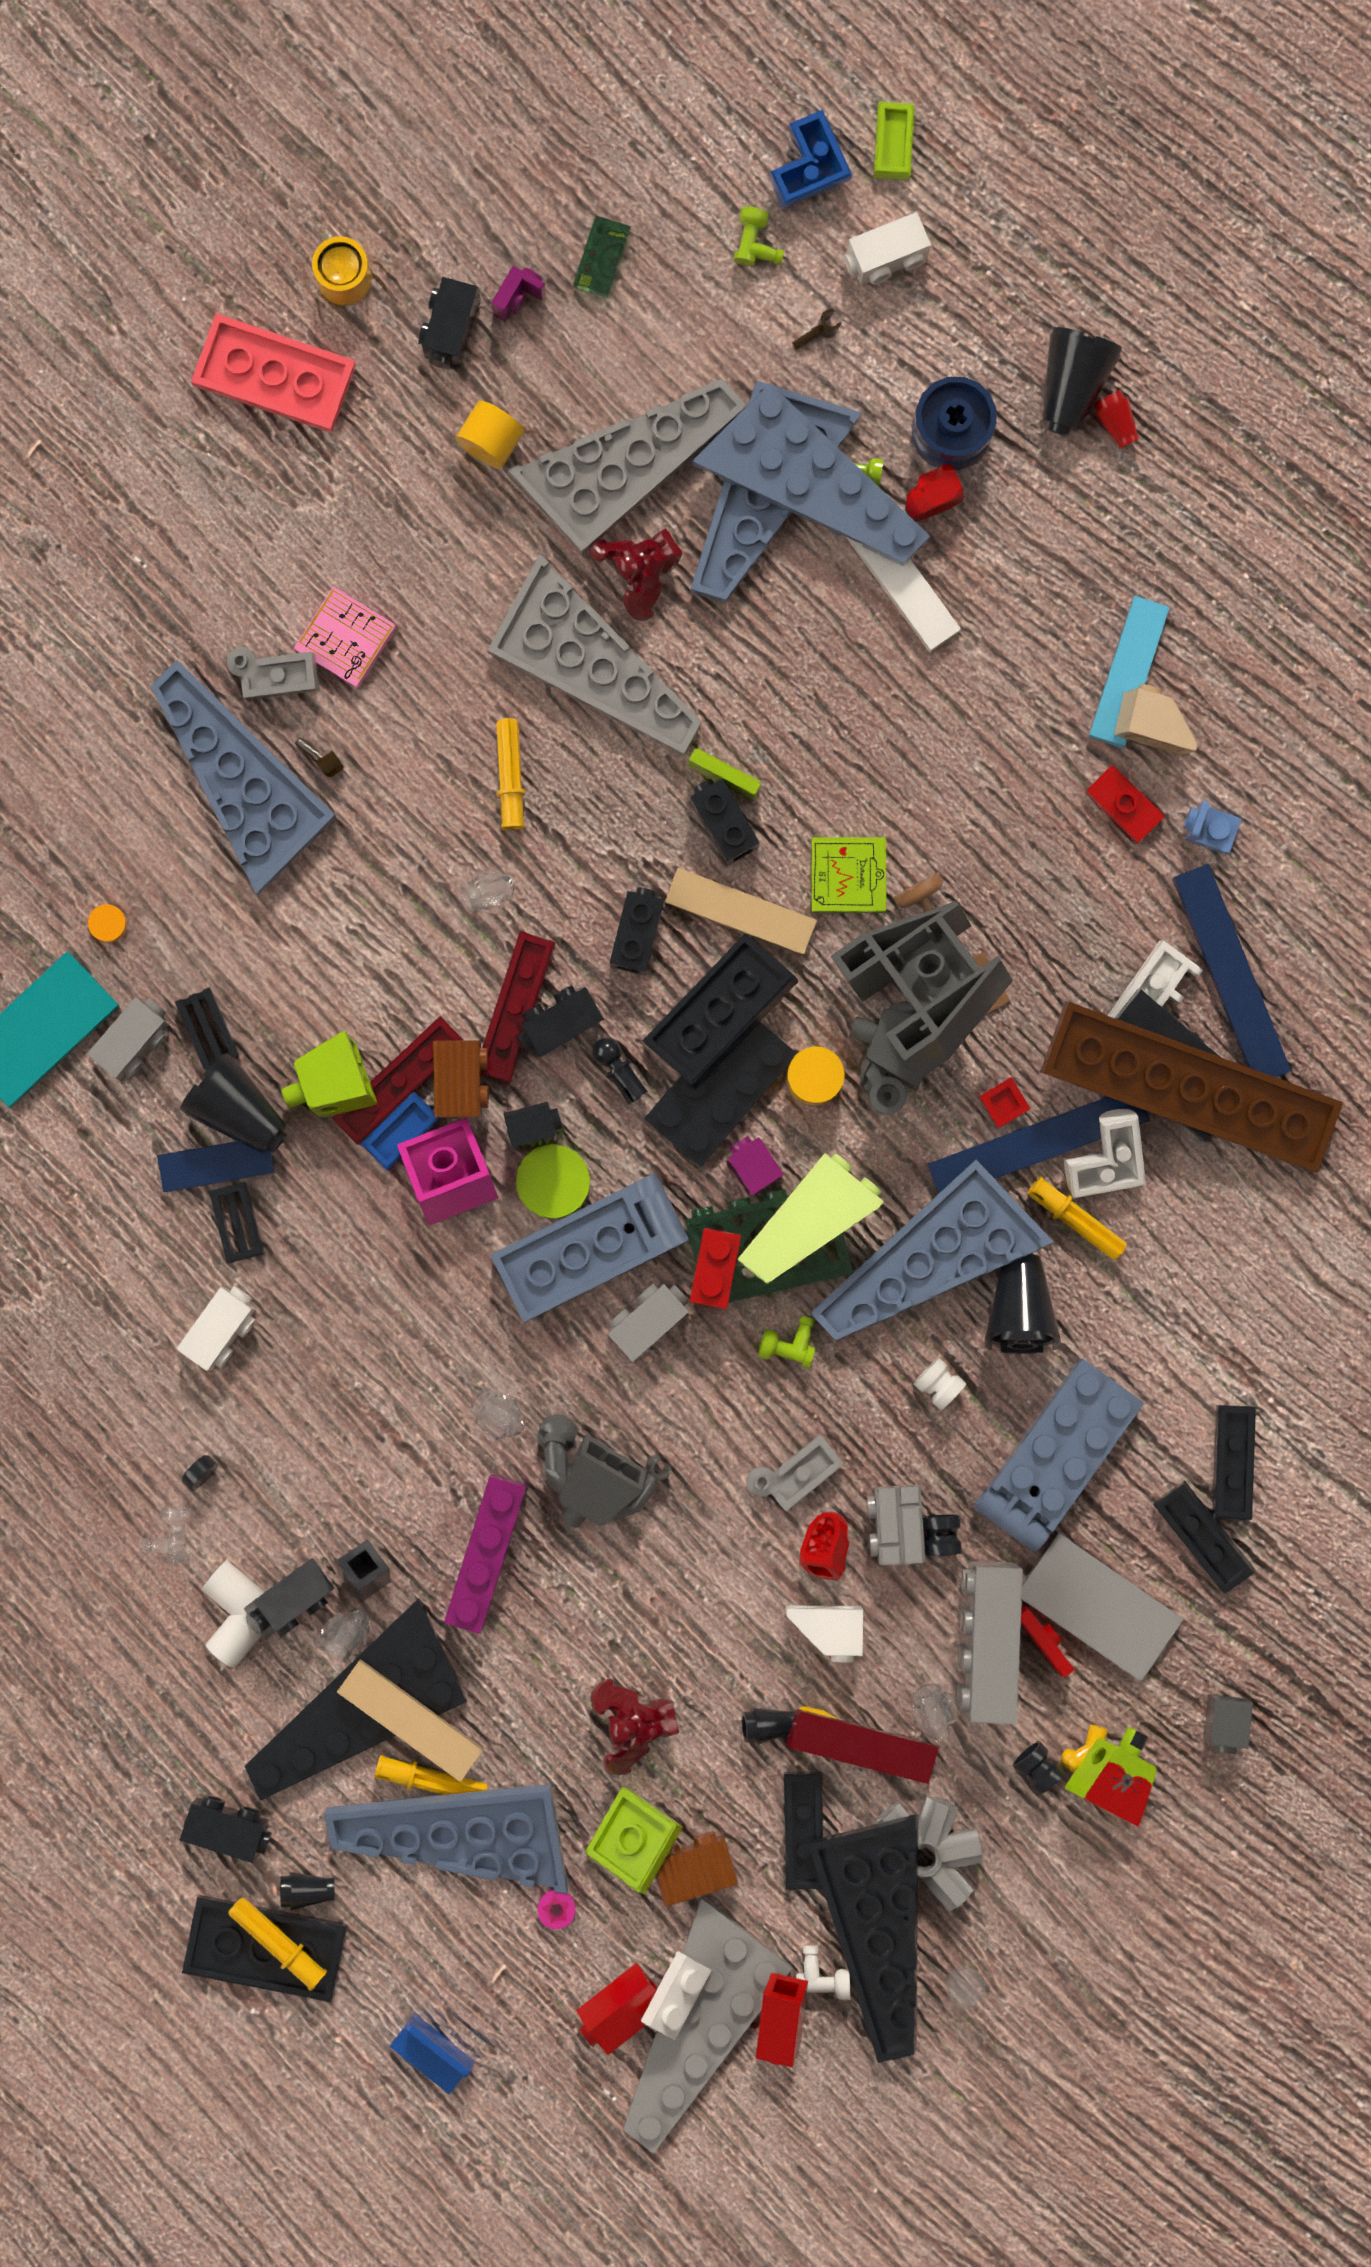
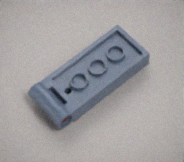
(589, 1247)
(1058, 1455)

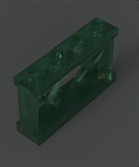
(816, 1265)

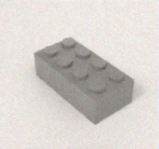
(991, 1643)

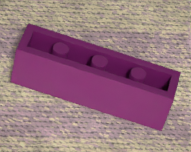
(485, 1553)

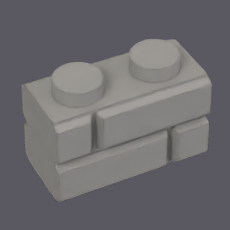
(897, 1525)

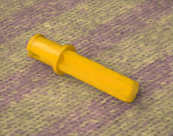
(510, 775)
(1076, 1218)
(424, 1778)
(277, 1943)

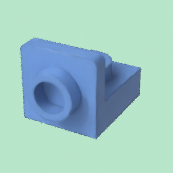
(1211, 828)

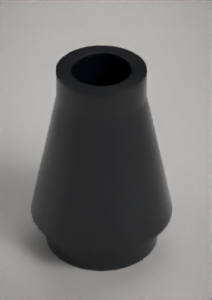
(765, 1725)
(305, 1890)

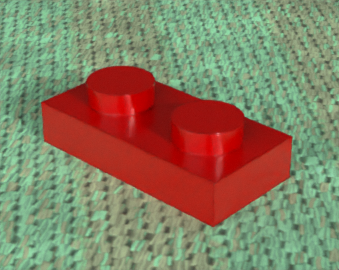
(715, 1269)

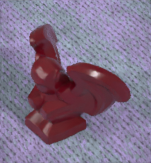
(640, 566)
(632, 1725)

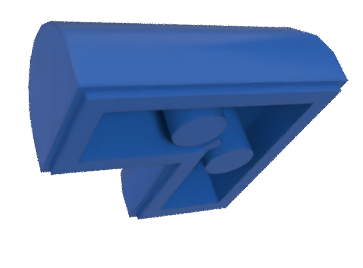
(818, 169)

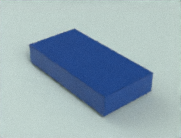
(406, 1122)

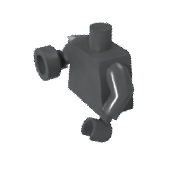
(885, 1093)
(599, 1480)

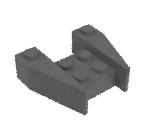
(934, 977)

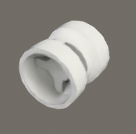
(939, 1383)

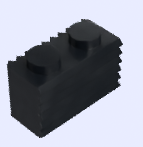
(533, 1126)

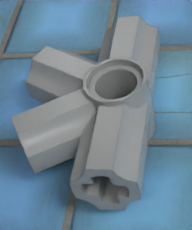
(949, 1849)

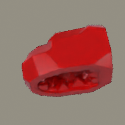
(934, 493)
(825, 1546)

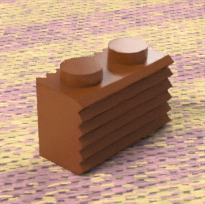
(459, 1078)
(696, 1869)

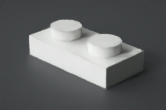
(676, 1995)

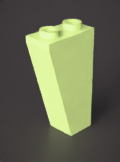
(813, 1215)

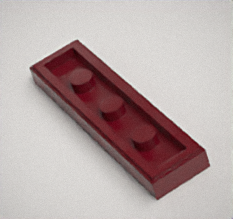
(517, 995)
(397, 1082)
(862, 1746)

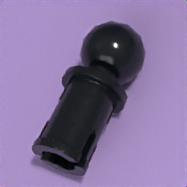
(608, 1053)

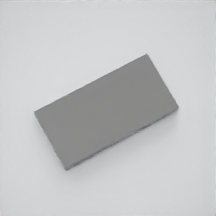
(1099, 1606)

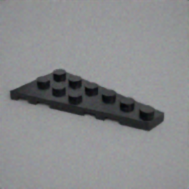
(336, 1729)
(873, 1902)

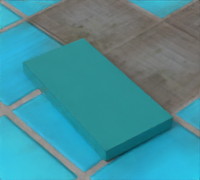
(48, 1025)

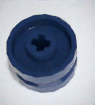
(958, 402)

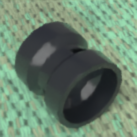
(942, 1543)
(1040, 1770)

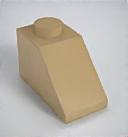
(1154, 721)

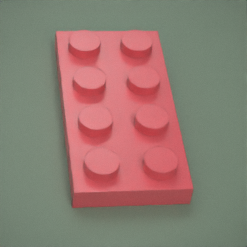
(273, 373)

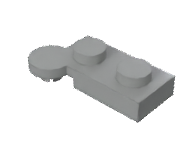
(273, 674)
(797, 1475)

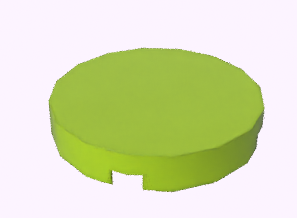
(553, 1181)

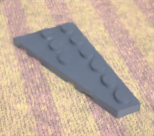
(800, 470)
(747, 523)
(251, 791)
(950, 1242)
(470, 1833)

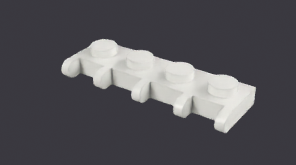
(1159, 976)

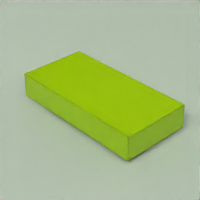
(894, 140)
(717, 769)

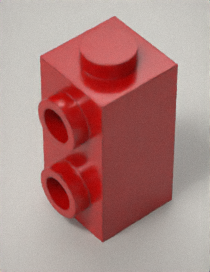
(617, 2009)
(781, 2019)

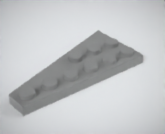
(614, 470)
(576, 652)
(718, 2019)

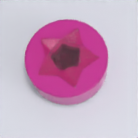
(556, 1909)

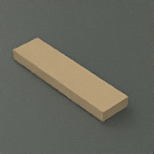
(740, 911)
(410, 1720)

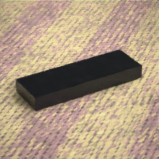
(1234, 1462)
(1204, 1537)
(802, 1824)

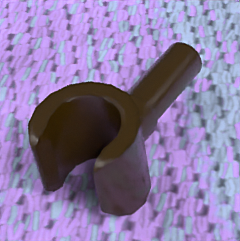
(821, 329)
(329, 764)

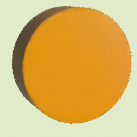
(107, 923)

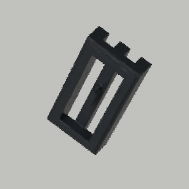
(194, 999)
(244, 1253)

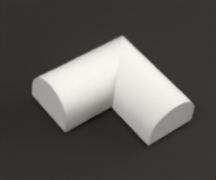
(1119, 1164)
(232, 1592)

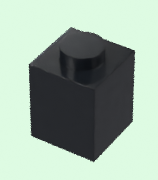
(363, 1571)

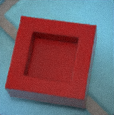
(1004, 1102)

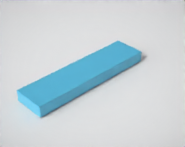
(1129, 665)

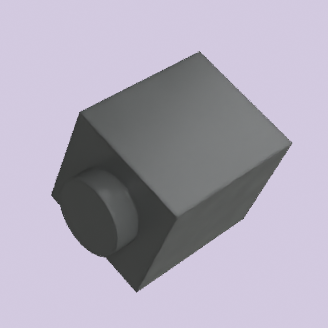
(1228, 1723)

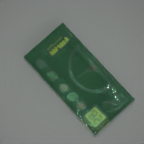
(602, 257)

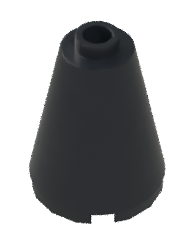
(1075, 377)
(235, 1107)
(1022, 1310)

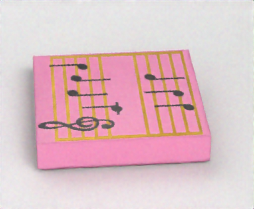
(345, 637)

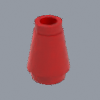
(1117, 418)

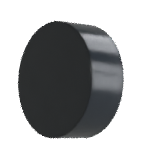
(199, 1472)

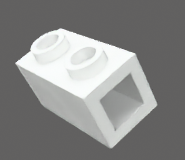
(887, 250)
(217, 1328)

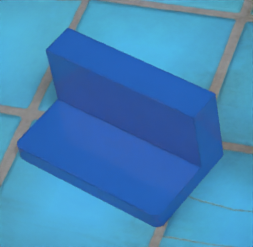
(432, 2053)

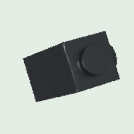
(450, 323)
(723, 821)
(637, 931)
(558, 1022)
(287, 1599)
(226, 1829)

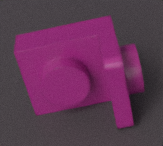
(510, 295)

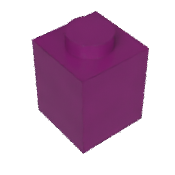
(754, 1165)

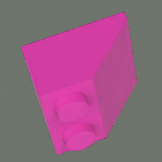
(447, 1171)

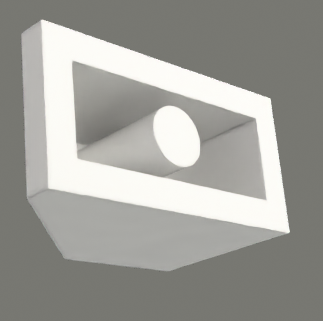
(831, 1629)

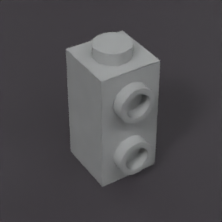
(130, 1039)
(649, 1321)

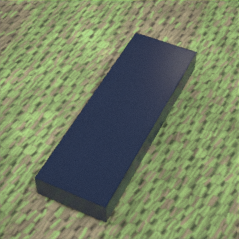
(212, 1165)

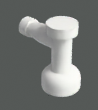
(839, 1984)

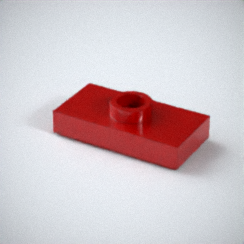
(1124, 804)
(1046, 1641)

